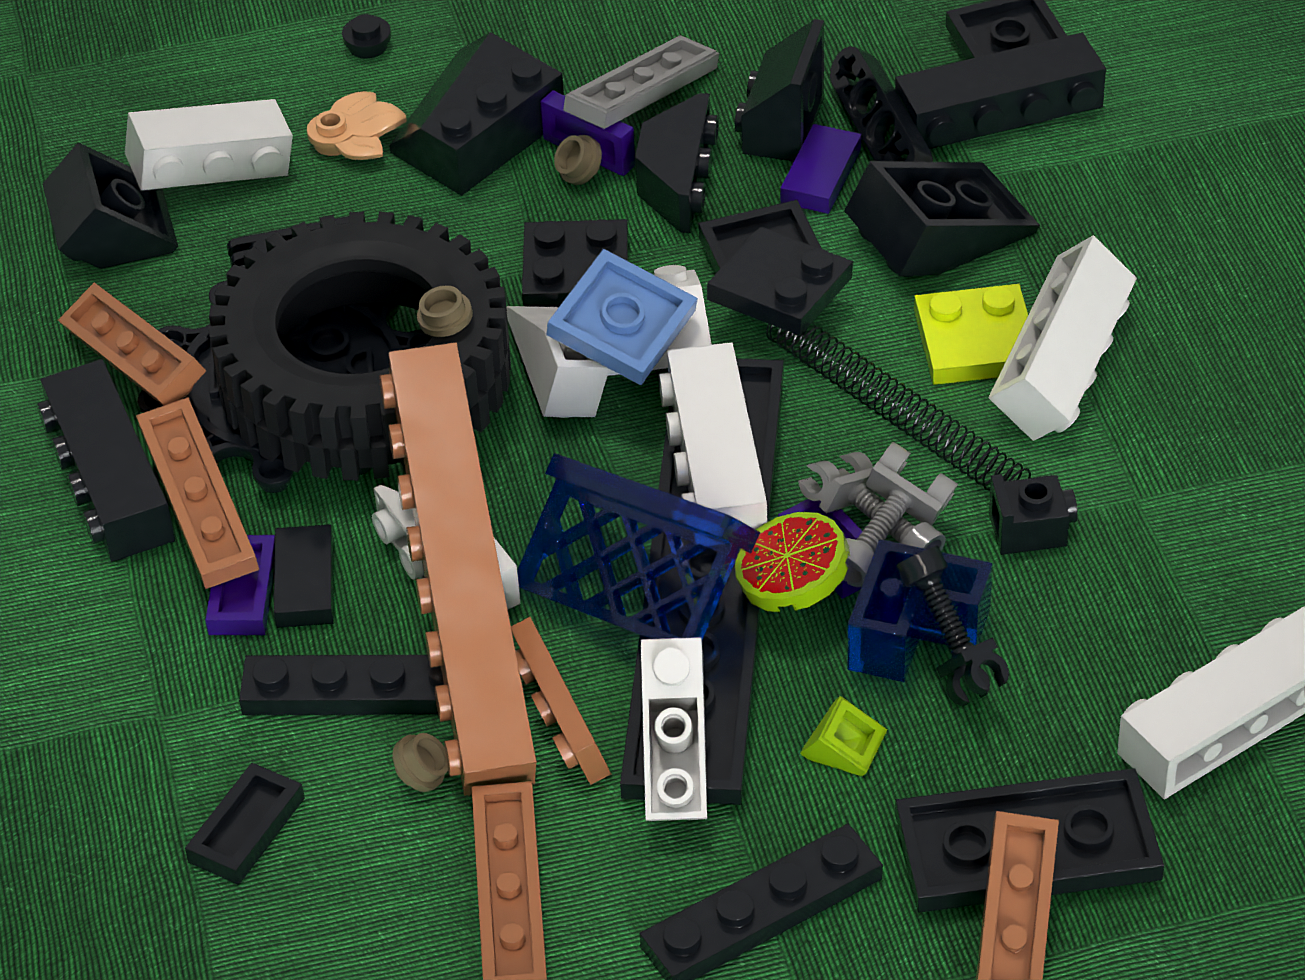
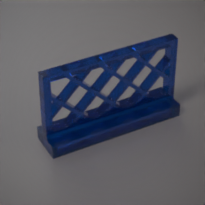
(635, 504)

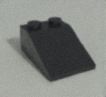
(935, 214)

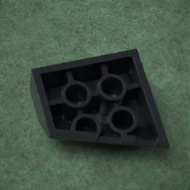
(477, 114)

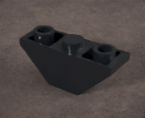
(675, 158)

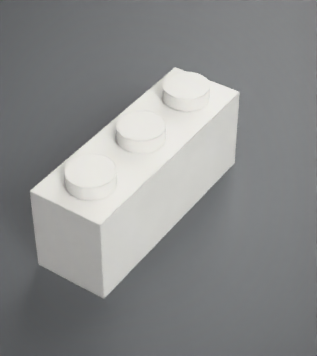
(208, 144)

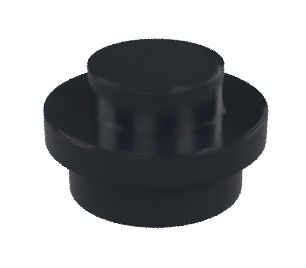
(366, 36)

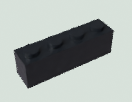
(1003, 90)
(106, 461)

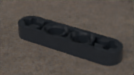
(887, 109)

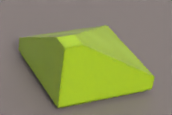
(845, 739)

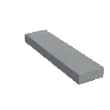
(641, 82)

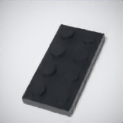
(1100, 844)

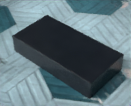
(304, 576)
(244, 823)

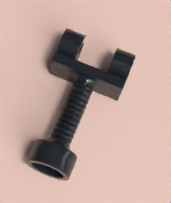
(925, 573)

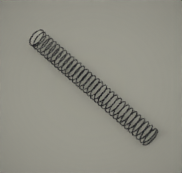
(925, 409)

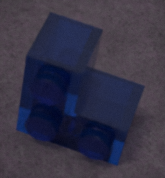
(893, 618)

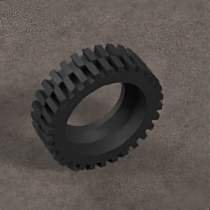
(336, 415)

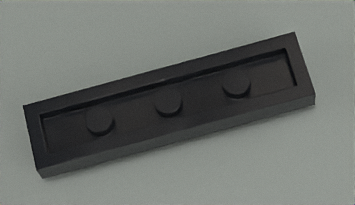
(339, 685)
(761, 905)

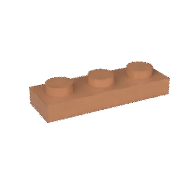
(557, 704)
(1017, 898)

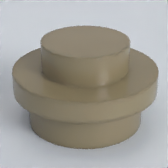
(578, 159)
(444, 311)
(420, 761)

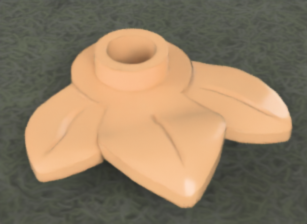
(354, 126)

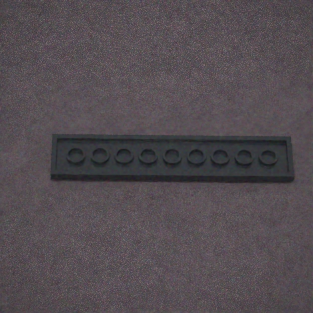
(734, 628)

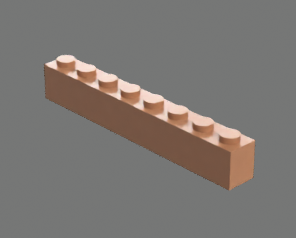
(460, 569)

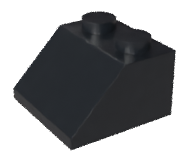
(784, 96)
(104, 213)

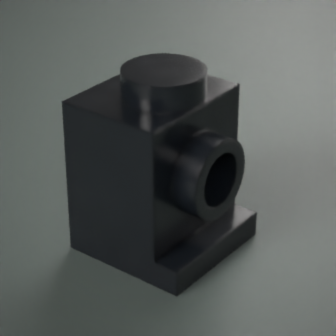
(1030, 513)

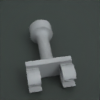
(845, 489)
(900, 498)

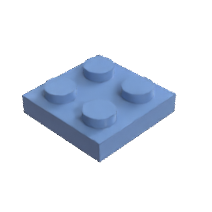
(621, 316)

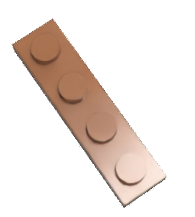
(132, 346)
(197, 493)
(508, 882)

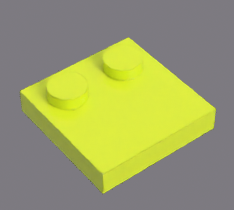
(969, 331)

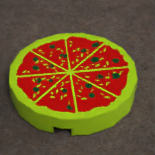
(793, 562)

